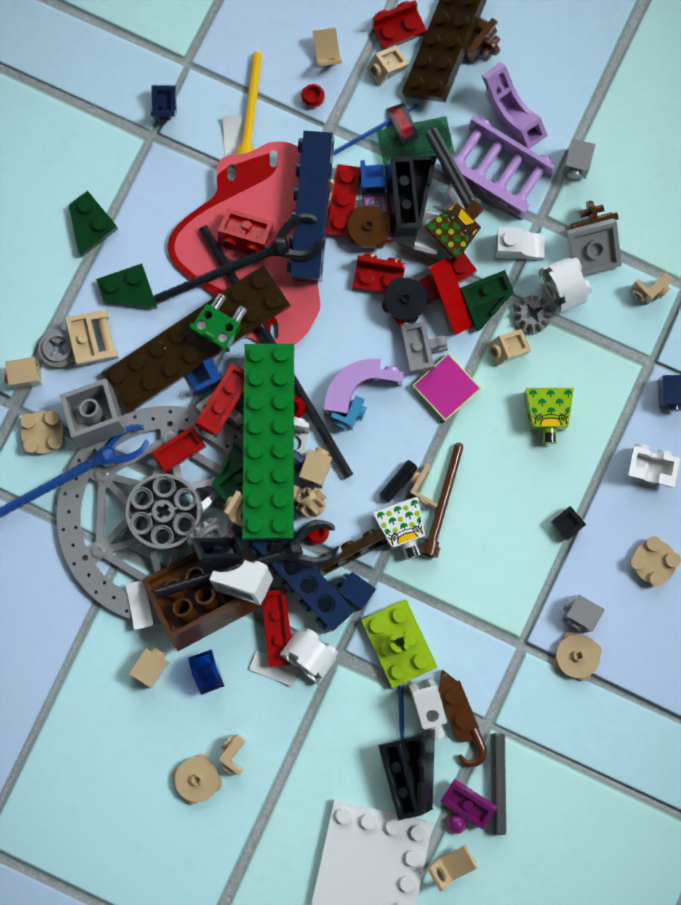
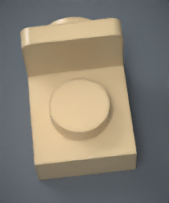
(386, 64)
(508, 347)

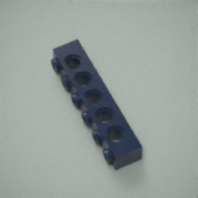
(339, 609)

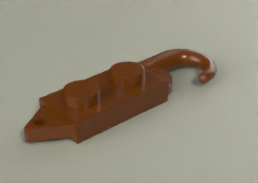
(461, 717)

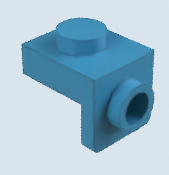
(355, 413)

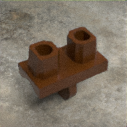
(483, 42)
(591, 211)

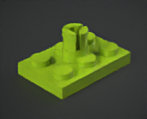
(399, 643)

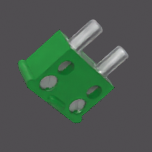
(215, 329)

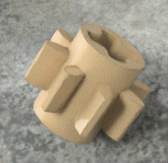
(310, 502)

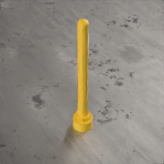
(246, 144)

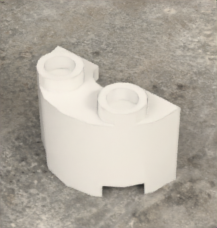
(653, 467)
(310, 654)

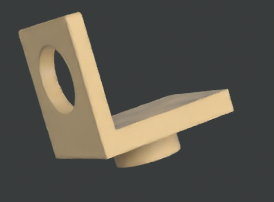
(326, 46)
(416, 482)
(234, 508)
(452, 866)

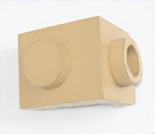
(658, 289)
(231, 747)

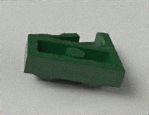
(90, 223)
(127, 288)
(486, 297)
(231, 473)

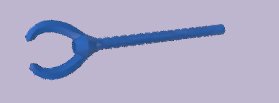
(105, 455)

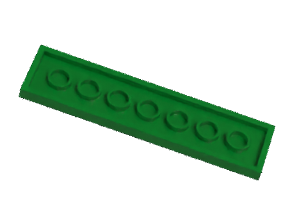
(268, 442)

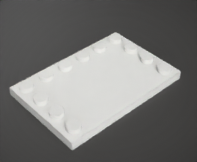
(371, 857)

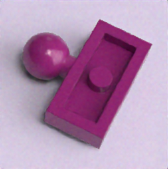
(468, 806)

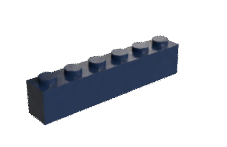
(311, 198)

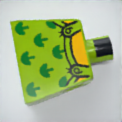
(548, 410)

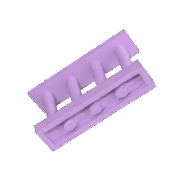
(497, 190)

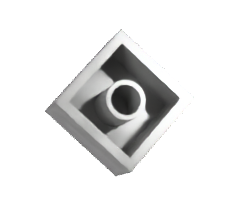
(92, 413)

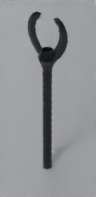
(277, 247)
(290, 552)

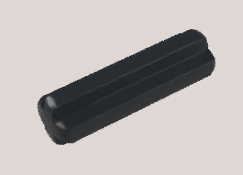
(398, 481)

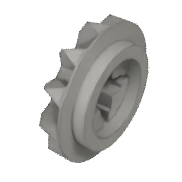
(530, 325)
(46, 349)
(209, 529)

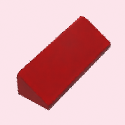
(449, 296)

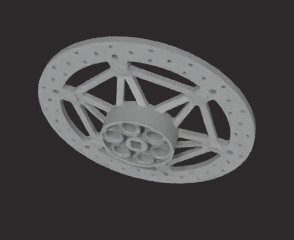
(107, 476)

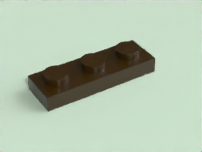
(353, 550)

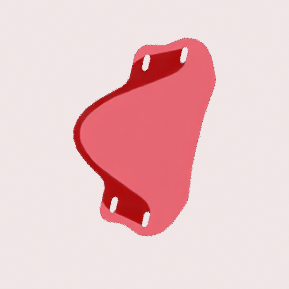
(264, 194)

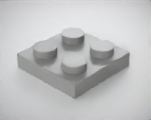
(595, 246)

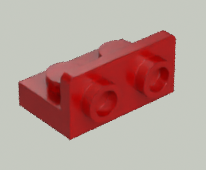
(398, 25)
(244, 232)
(376, 274)

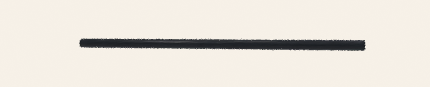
(298, 389)

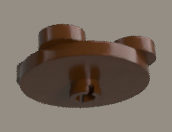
(368, 227)

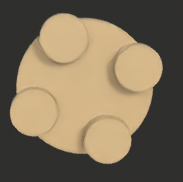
(42, 432)
(654, 561)
(577, 656)
(197, 779)

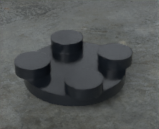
(405, 299)

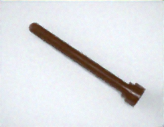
(431, 545)

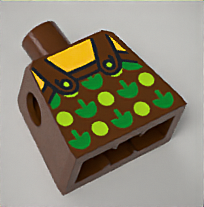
(456, 228)

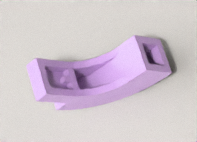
(510, 109)
(353, 377)

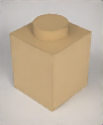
(22, 373)
(316, 467)
(150, 666)

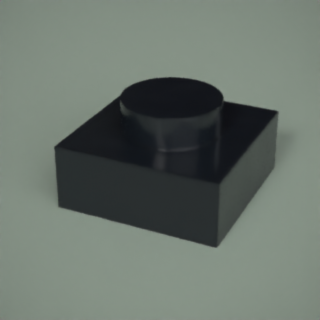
(568, 523)

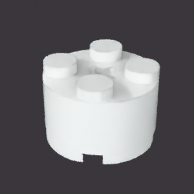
(564, 284)

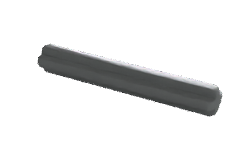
(450, 166)
(498, 783)

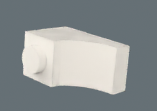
(519, 244)
(246, 582)

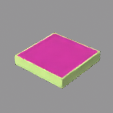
(446, 387)

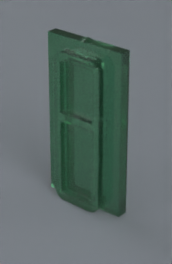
(391, 146)

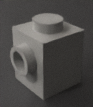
(578, 159)
(582, 613)

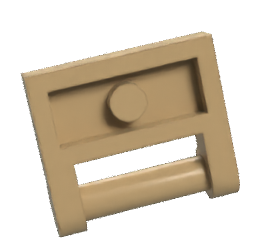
(83, 338)

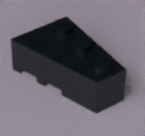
(407, 192)
(410, 773)

